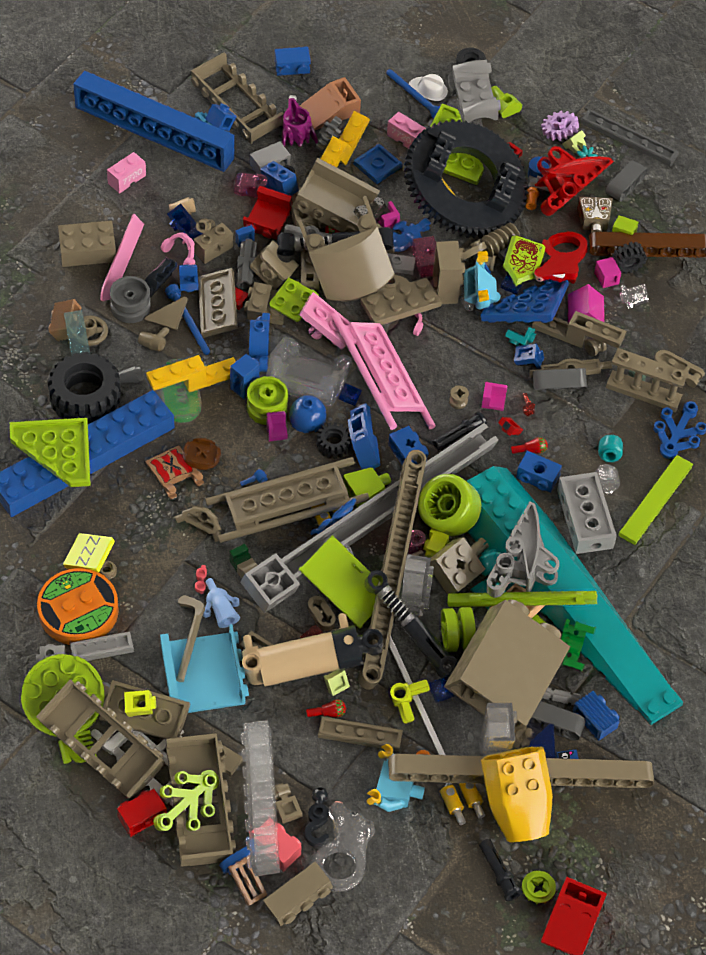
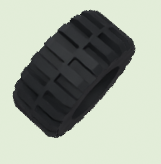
(84, 369)

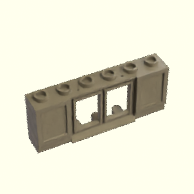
(72, 709)
(210, 842)

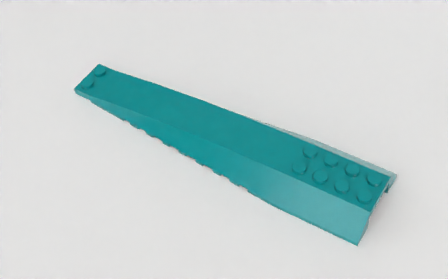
(613, 645)

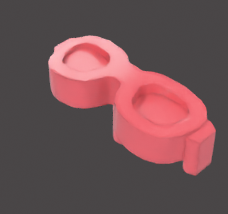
(201, 575)

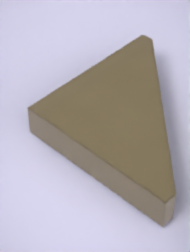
(169, 315)

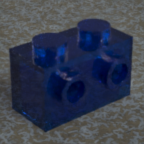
(183, 222)

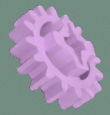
(560, 125)

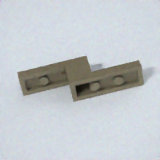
(580, 329)

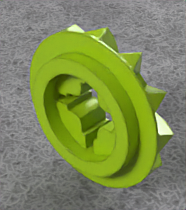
(537, 878)

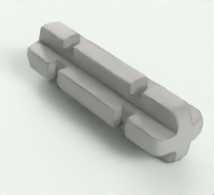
(561, 696)

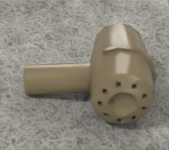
(154, 341)

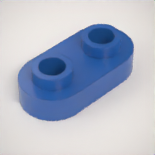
(231, 860)

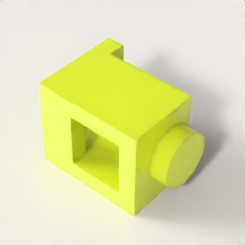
(435, 543)
(133, 699)

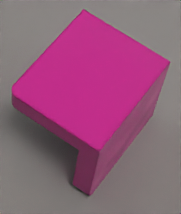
(390, 219)
(607, 272)
(494, 396)

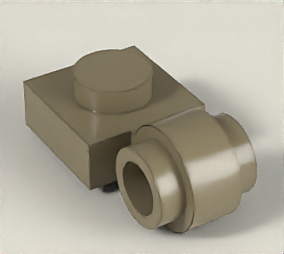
(286, 806)

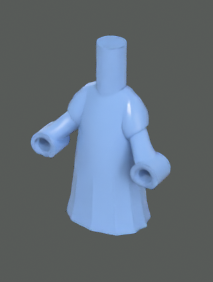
(220, 602)

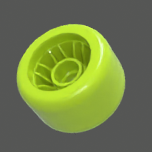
(437, 500)

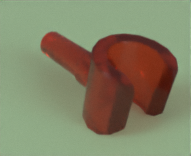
(529, 408)

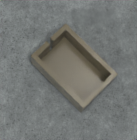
(87, 243)
(448, 271)

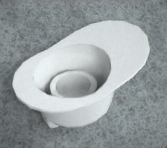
(430, 87)

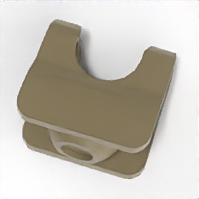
(271, 268)

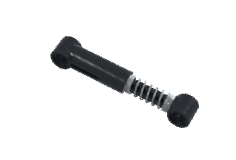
(290, 244)
(412, 625)

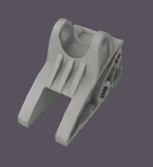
(531, 553)

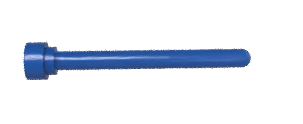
(433, 109)
(174, 293)

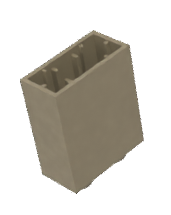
(508, 661)

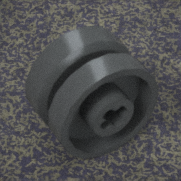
(130, 299)

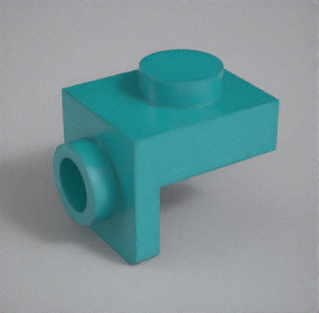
(517, 338)

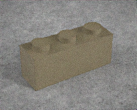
(298, 894)

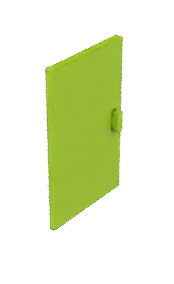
(340, 581)

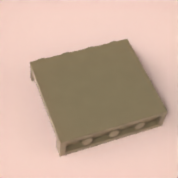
(332, 196)

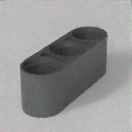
(626, 180)
(559, 379)
(566, 723)

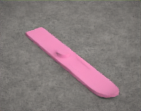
(122, 256)

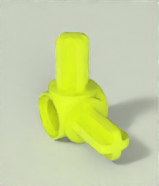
(404, 703)

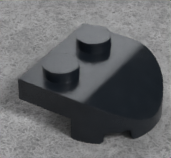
(160, 274)

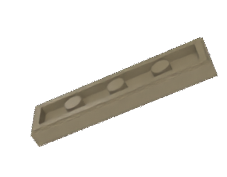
(359, 733)

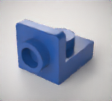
(529, 354)

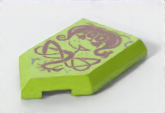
(523, 259)

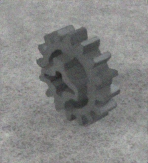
(327, 131)

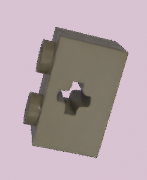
(213, 243)

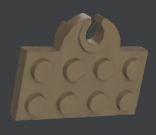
(400, 300)

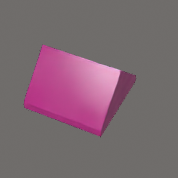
(586, 301)

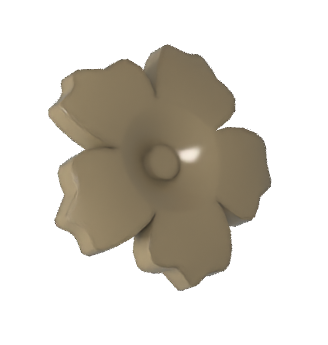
(522, 736)

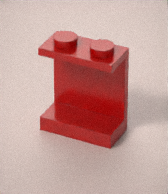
(269, 212)

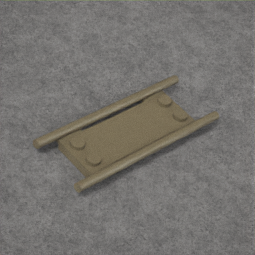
(284, 496)

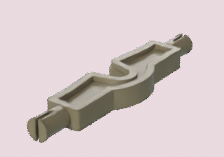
(592, 366)

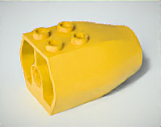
(519, 792)

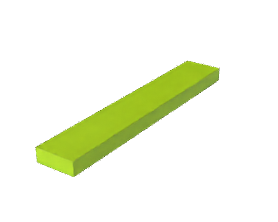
(655, 500)

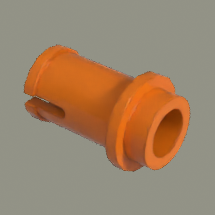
(532, 196)

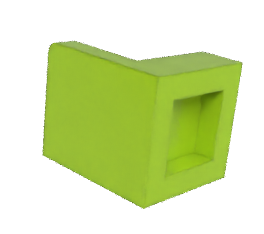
(625, 225)

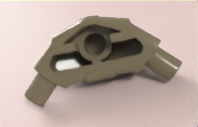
(202, 519)

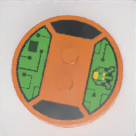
(77, 605)

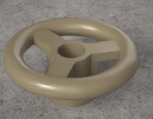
(91, 329)

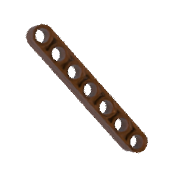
(653, 243)

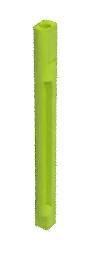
(525, 598)

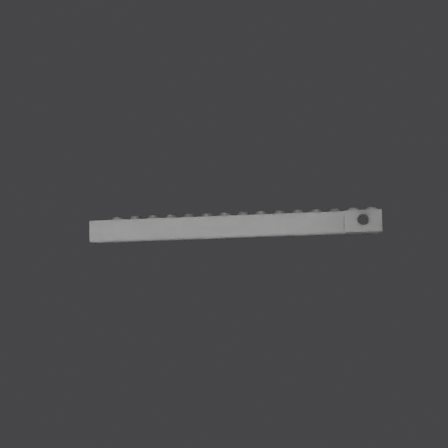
(278, 578)

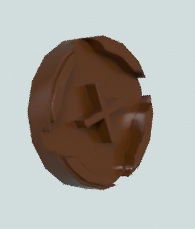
(201, 454)

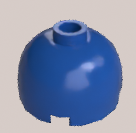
(307, 414)

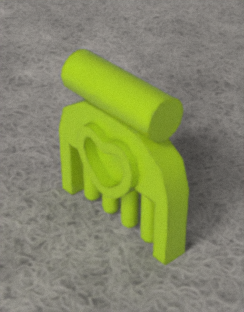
(68, 754)

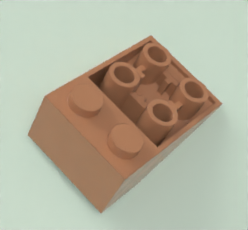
(332, 100)

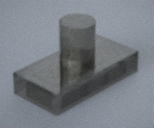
(378, 208)

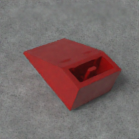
(573, 917)

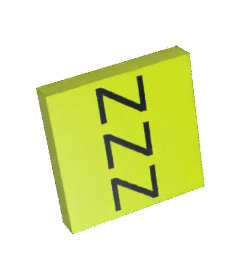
(89, 552)

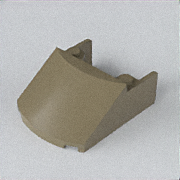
(352, 265)

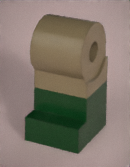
(241, 560)

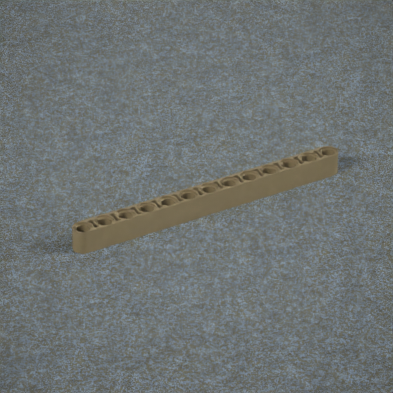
(561, 771)

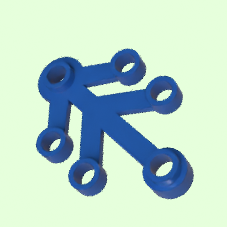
(678, 432)

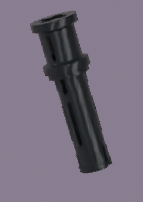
(464, 428)
(504, 878)

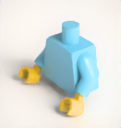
(479, 284)
(392, 794)

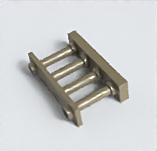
(643, 390)

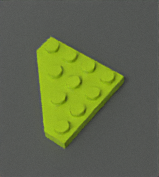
(459, 164)
(57, 446)

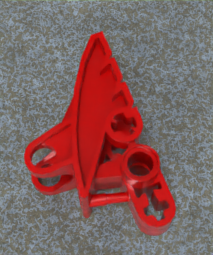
(567, 177)

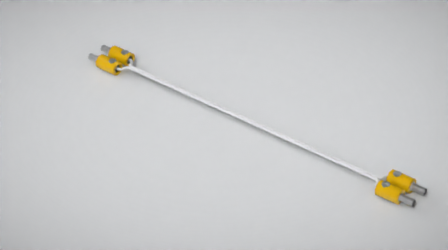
(448, 792)

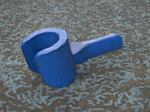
(259, 475)

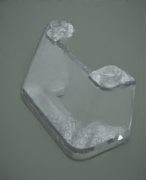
(307, 375)

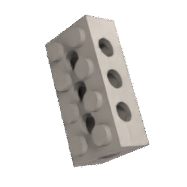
(586, 513)

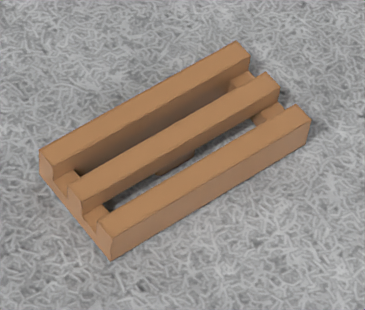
(248, 900)

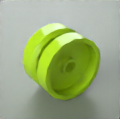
(266, 396)
(457, 628)

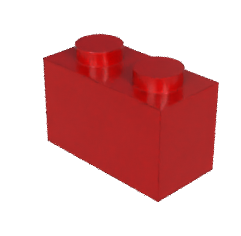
(141, 811)

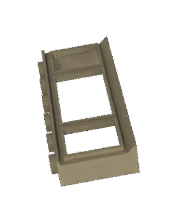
(220, 63)

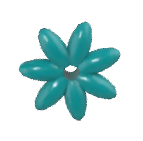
(586, 153)

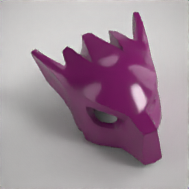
(296, 126)

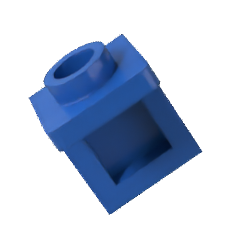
(188, 278)

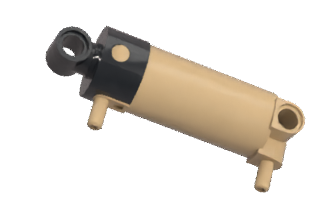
(309, 655)

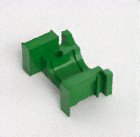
(575, 642)

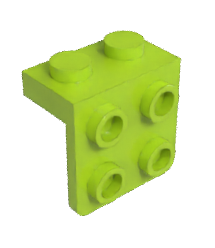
(291, 299)

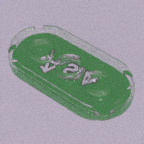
(181, 403)

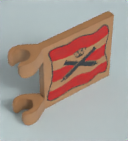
(171, 468)

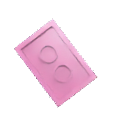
(319, 314)

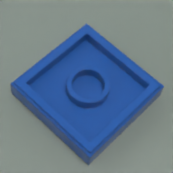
(377, 163)

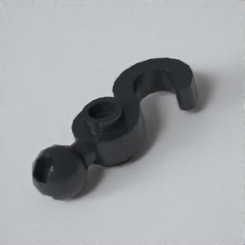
(318, 816)

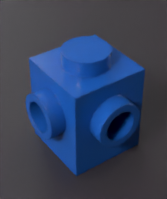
(221, 116)

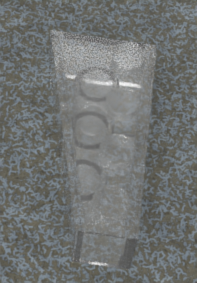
(417, 584)
(498, 729)

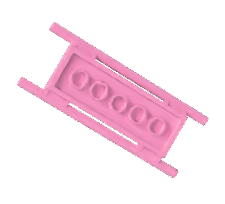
(386, 367)

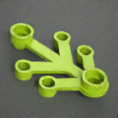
(190, 799)

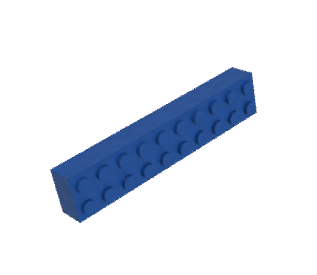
(154, 121)
(109, 440)

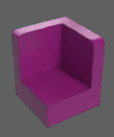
(276, 426)

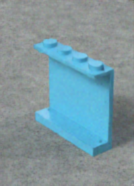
(212, 674)

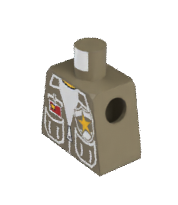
(594, 213)

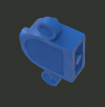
(260, 340)

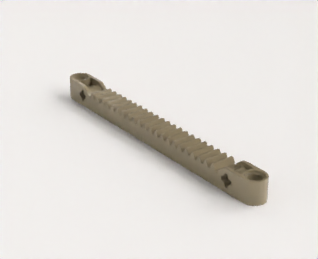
(394, 561)

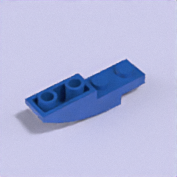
(362, 437)

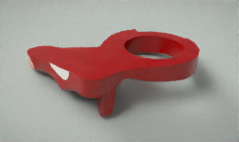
(562, 265)

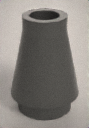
(131, 375)

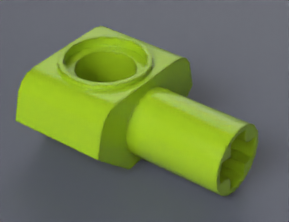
(508, 102)

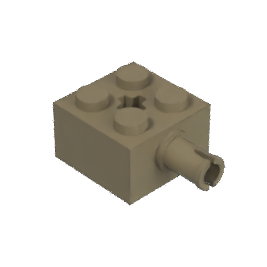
(458, 564)

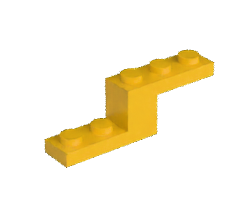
(341, 149)
(191, 372)

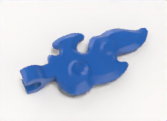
(405, 239)
(339, 514)

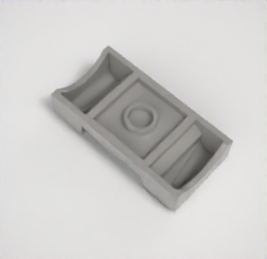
(475, 90)

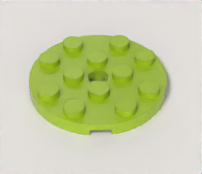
(50, 677)

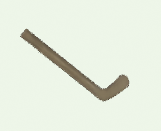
(186, 601)

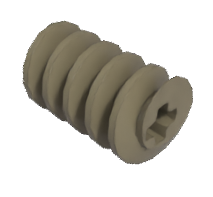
(499, 238)

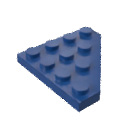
(533, 305)

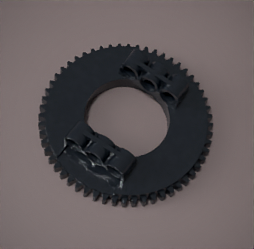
(428, 159)

